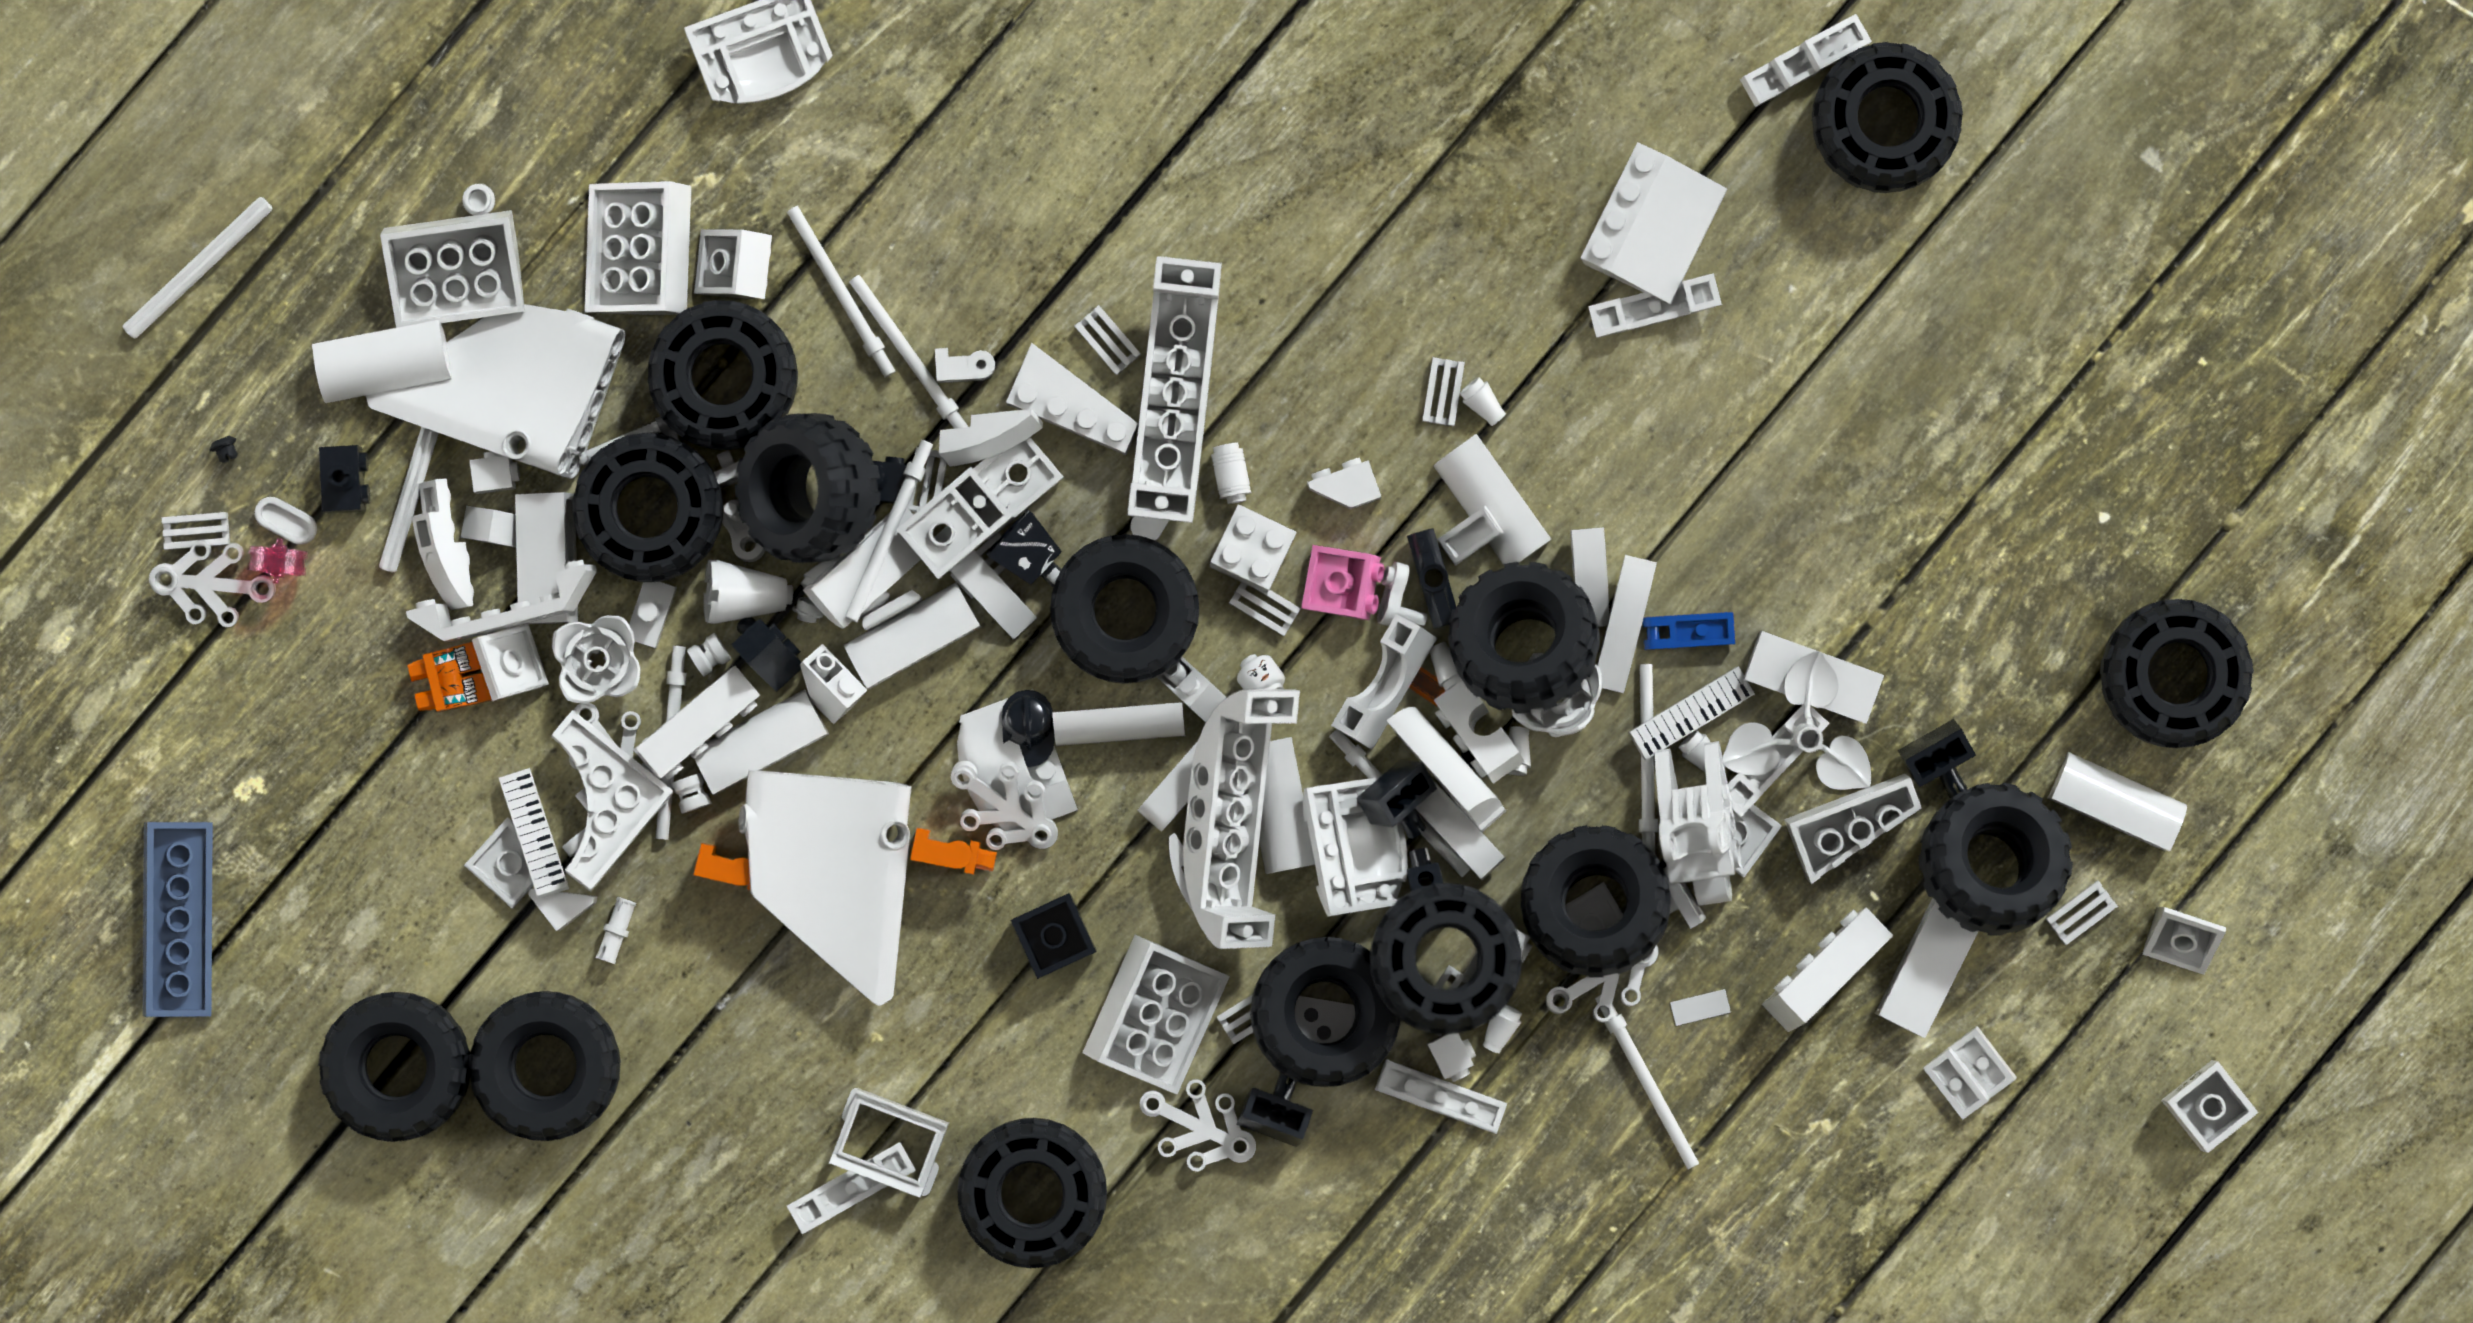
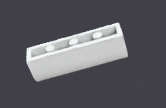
(381, 361)
(1480, 482)
(543, 546)
(837, 585)
(912, 636)
(1775, 656)
(1118, 724)
(760, 742)
(1444, 764)
(2118, 802)
(1283, 833)
(1926, 972)

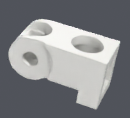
(975, 367)

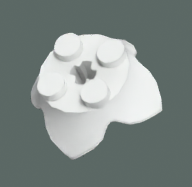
(578, 641)
(1569, 715)

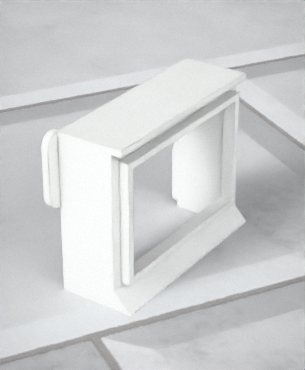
(880, 1174)

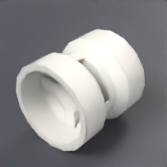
(708, 654)
(689, 786)

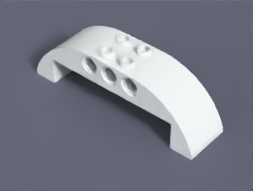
(1175, 389)
(1227, 816)

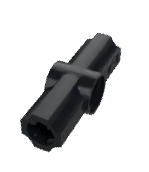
(1428, 557)

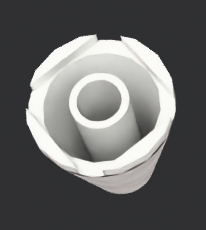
(742, 592)

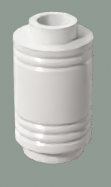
(1231, 472)

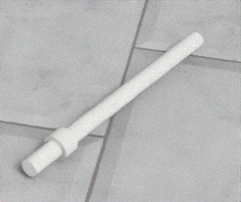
(872, 345)
(946, 407)
(914, 473)
(676, 679)
(1356, 756)
(1648, 824)
(1617, 1026)

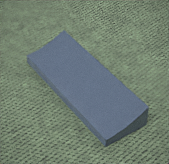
(177, 919)

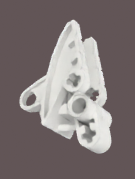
(1698, 828)

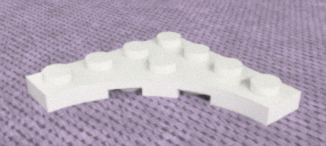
(618, 795)

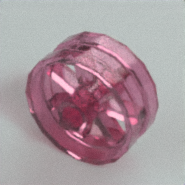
(277, 560)

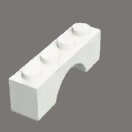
(1403, 654)

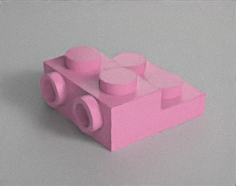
(1342, 582)

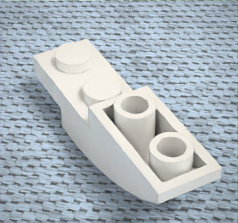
(443, 559)

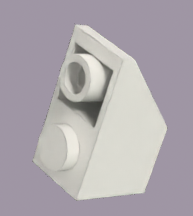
(1348, 487)
(830, 684)
(1192, 688)

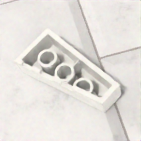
(1069, 402)
(1844, 826)
(1827, 970)

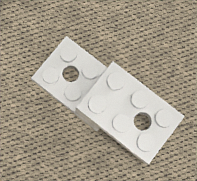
(979, 505)

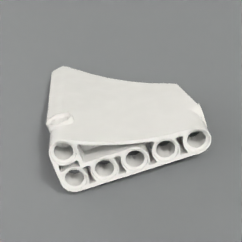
(518, 379)
(830, 870)

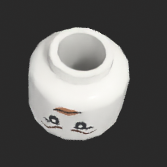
(1260, 674)

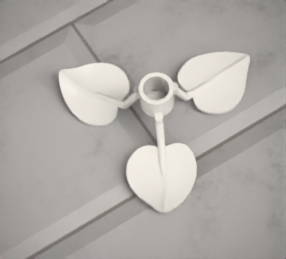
(1807, 683)

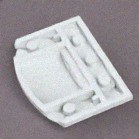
(759, 50)
(982, 744)
(1355, 861)

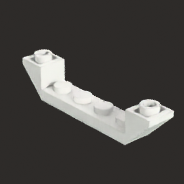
(571, 583)

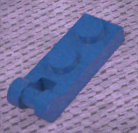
(1690, 630)

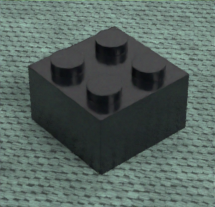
(1053, 935)

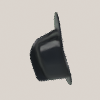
(1029, 723)

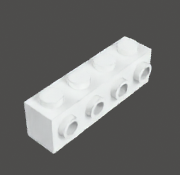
(696, 723)

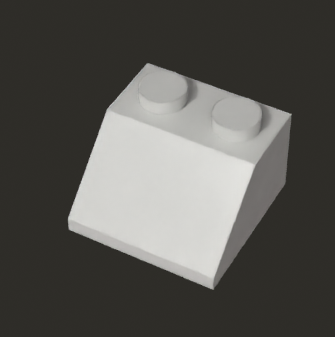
(733, 263)

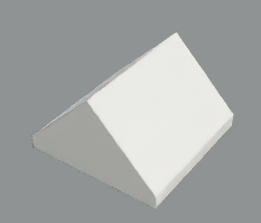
(2183, 940)

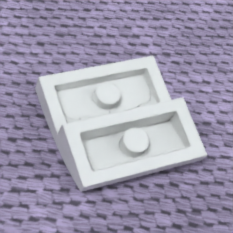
(1969, 1072)

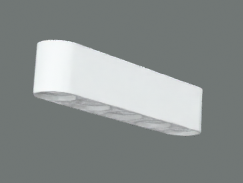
(1170, 795)

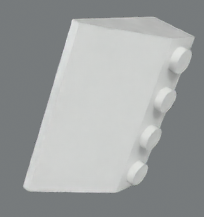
(1653, 223)
(638, 248)
(453, 269)
(1155, 1014)

